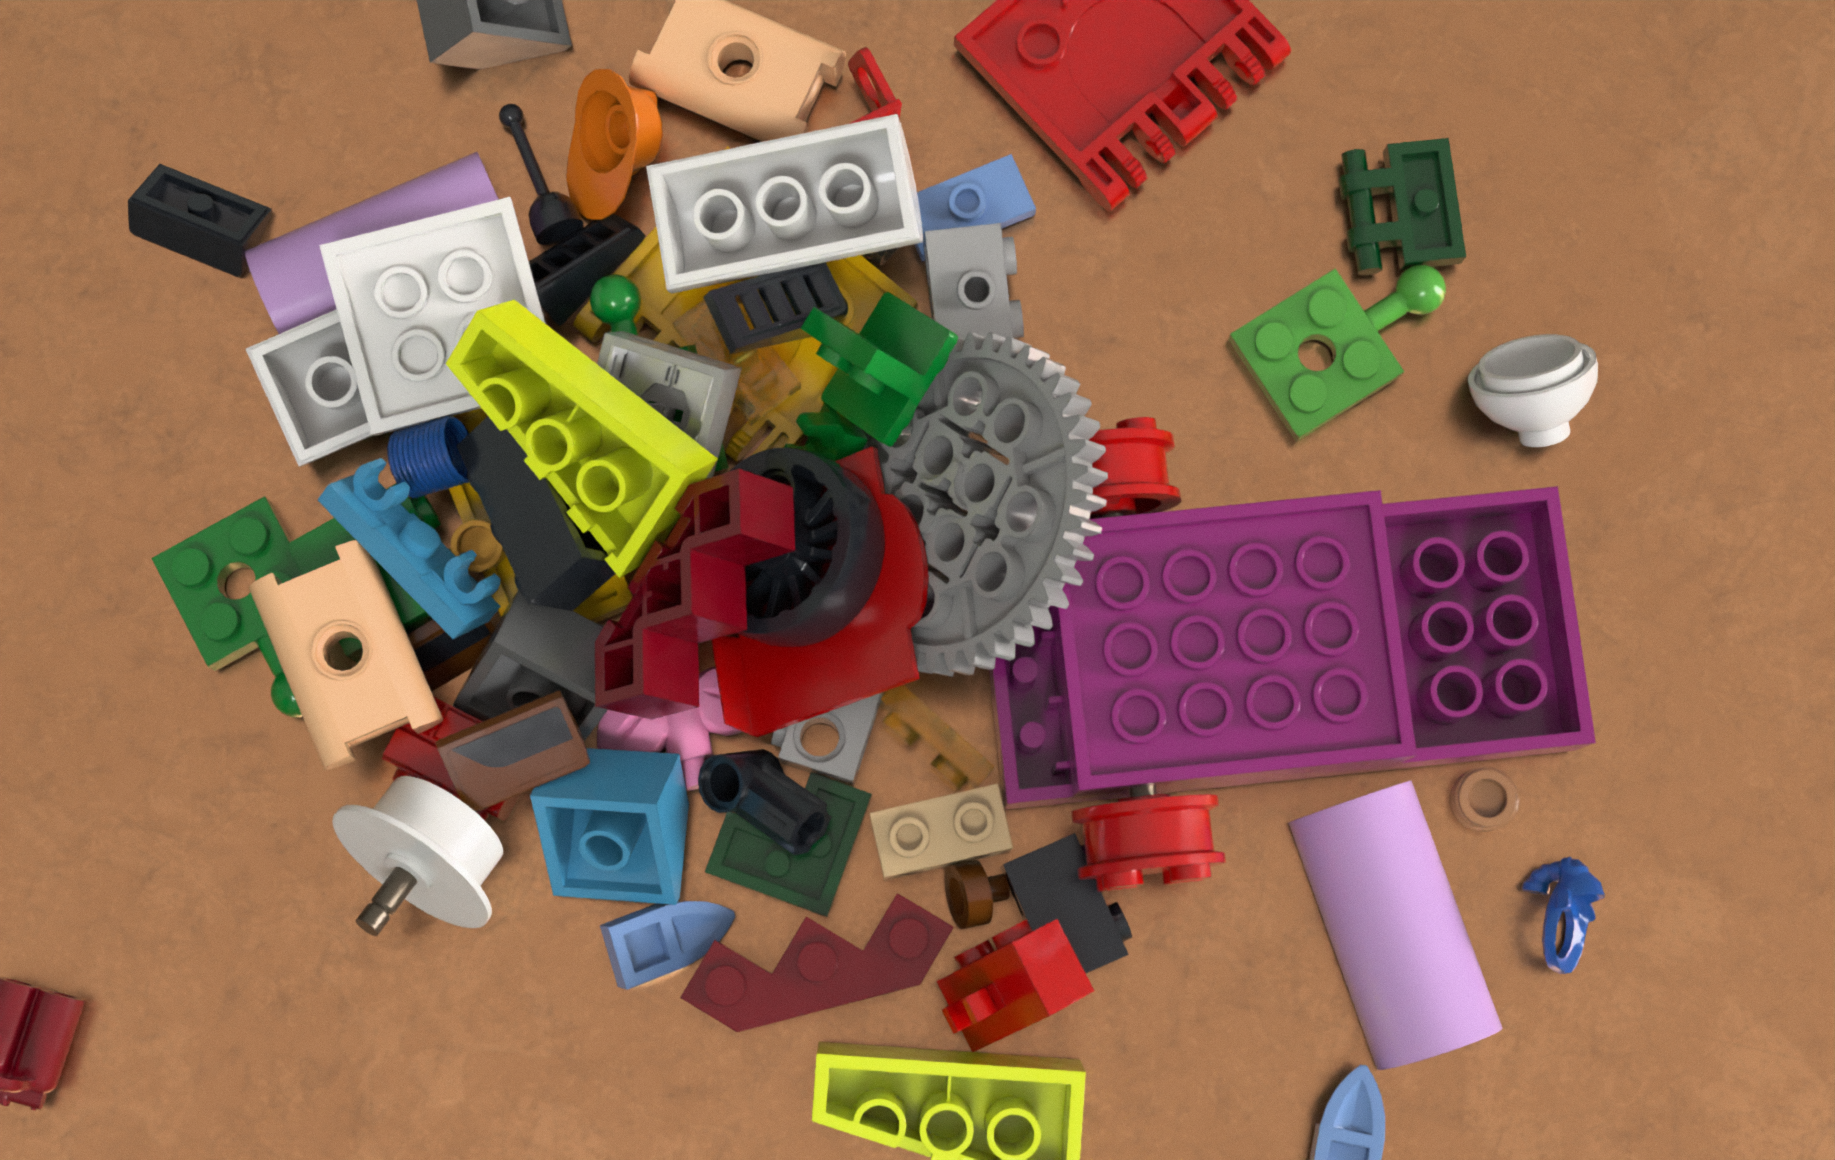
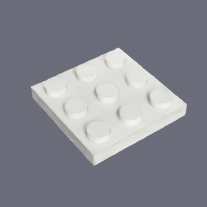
(410, 298)

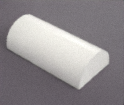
(785, 204)
(312, 388)

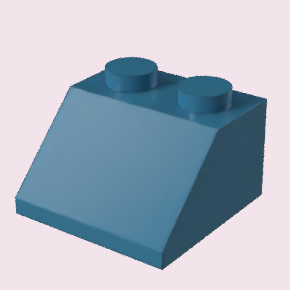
(615, 827)

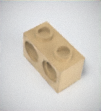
(941, 832)

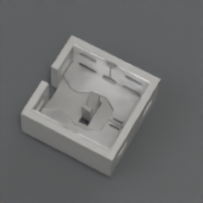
(675, 381)

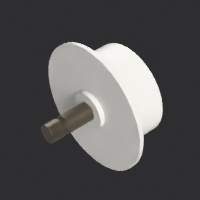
(421, 851)

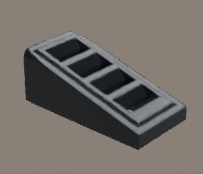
(573, 266)
(805, 289)

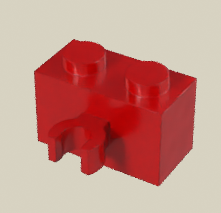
(1013, 986)

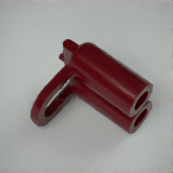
(34, 1040)

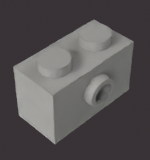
(969, 280)

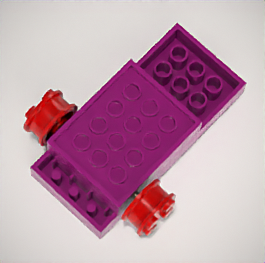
(1281, 653)

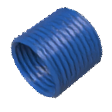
(428, 456)

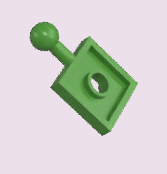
(1331, 315)

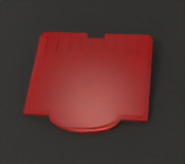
(781, 686)

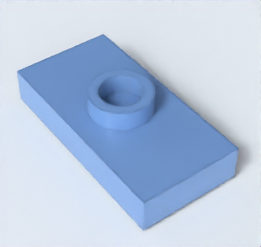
(976, 198)

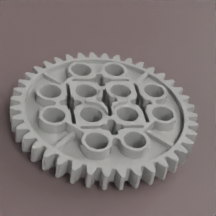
(992, 522)

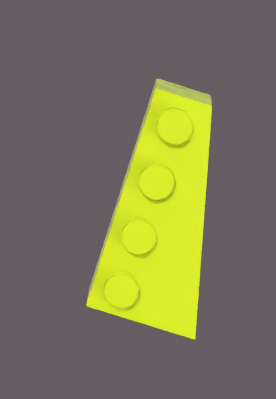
(581, 430)
(952, 1101)

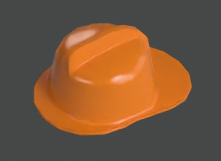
(611, 140)

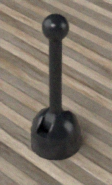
(552, 213)

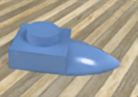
(662, 939)
(1351, 1121)

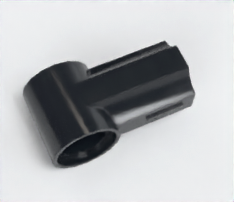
(765, 797)

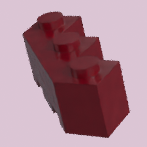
(690, 593)
(818, 970)

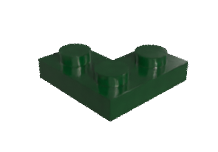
(804, 880)

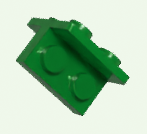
(883, 366)

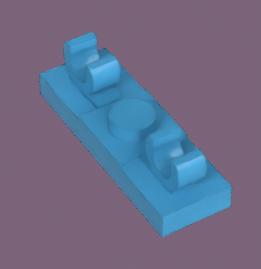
(411, 550)

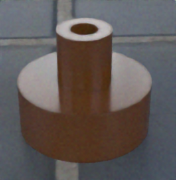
(972, 893)

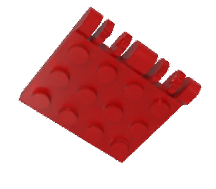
(1101, 66)

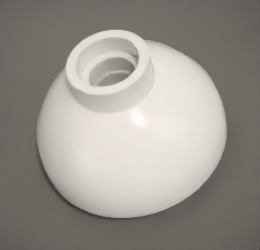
(1535, 385)

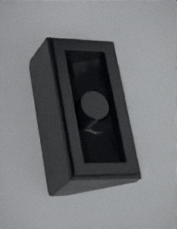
(197, 219)

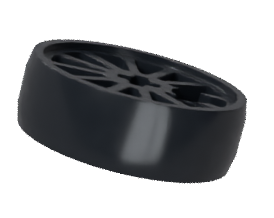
(788, 577)

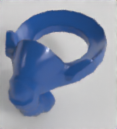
(1574, 896)

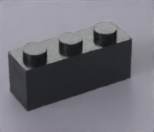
(529, 518)

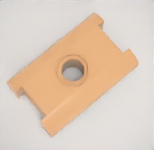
(710, 34)
(306, 622)

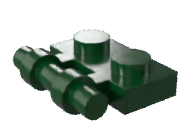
(1421, 201)

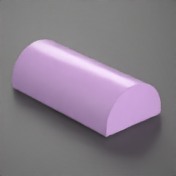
(291, 266)
(1395, 927)

